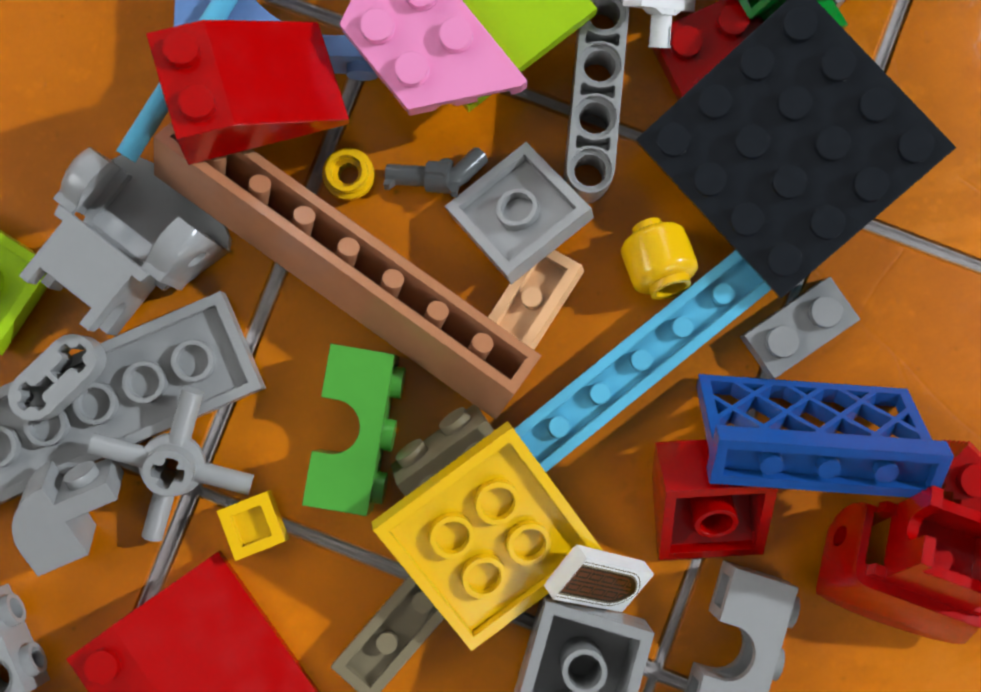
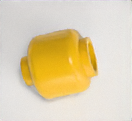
(659, 258)

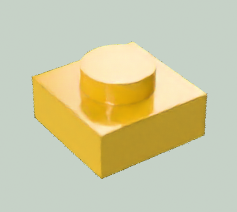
(253, 525)

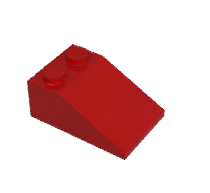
(245, 84)

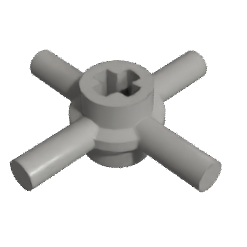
(162, 480)

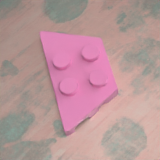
(430, 52)

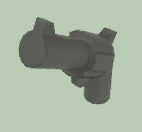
(437, 176)

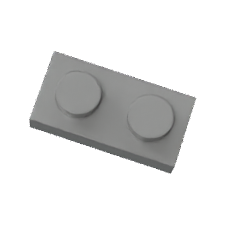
(800, 328)

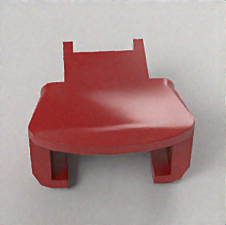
(928, 568)

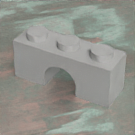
(763, 611)

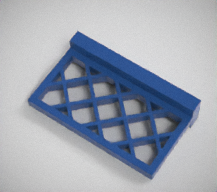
(816, 456)

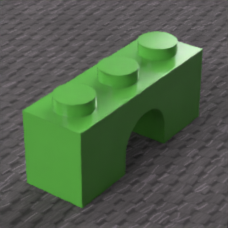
(353, 478)

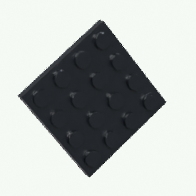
(794, 143)

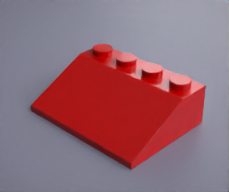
(193, 638)

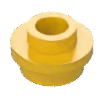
(344, 159)

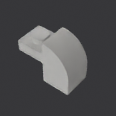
(53, 514)

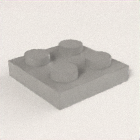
(519, 212)

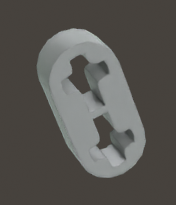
(49, 369)

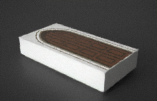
(598, 579)

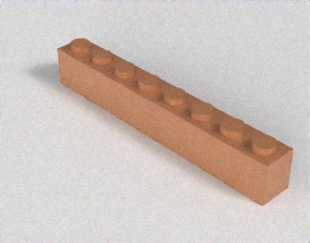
(353, 271)

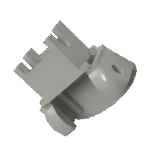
(130, 241)

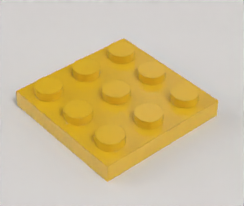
(484, 535)

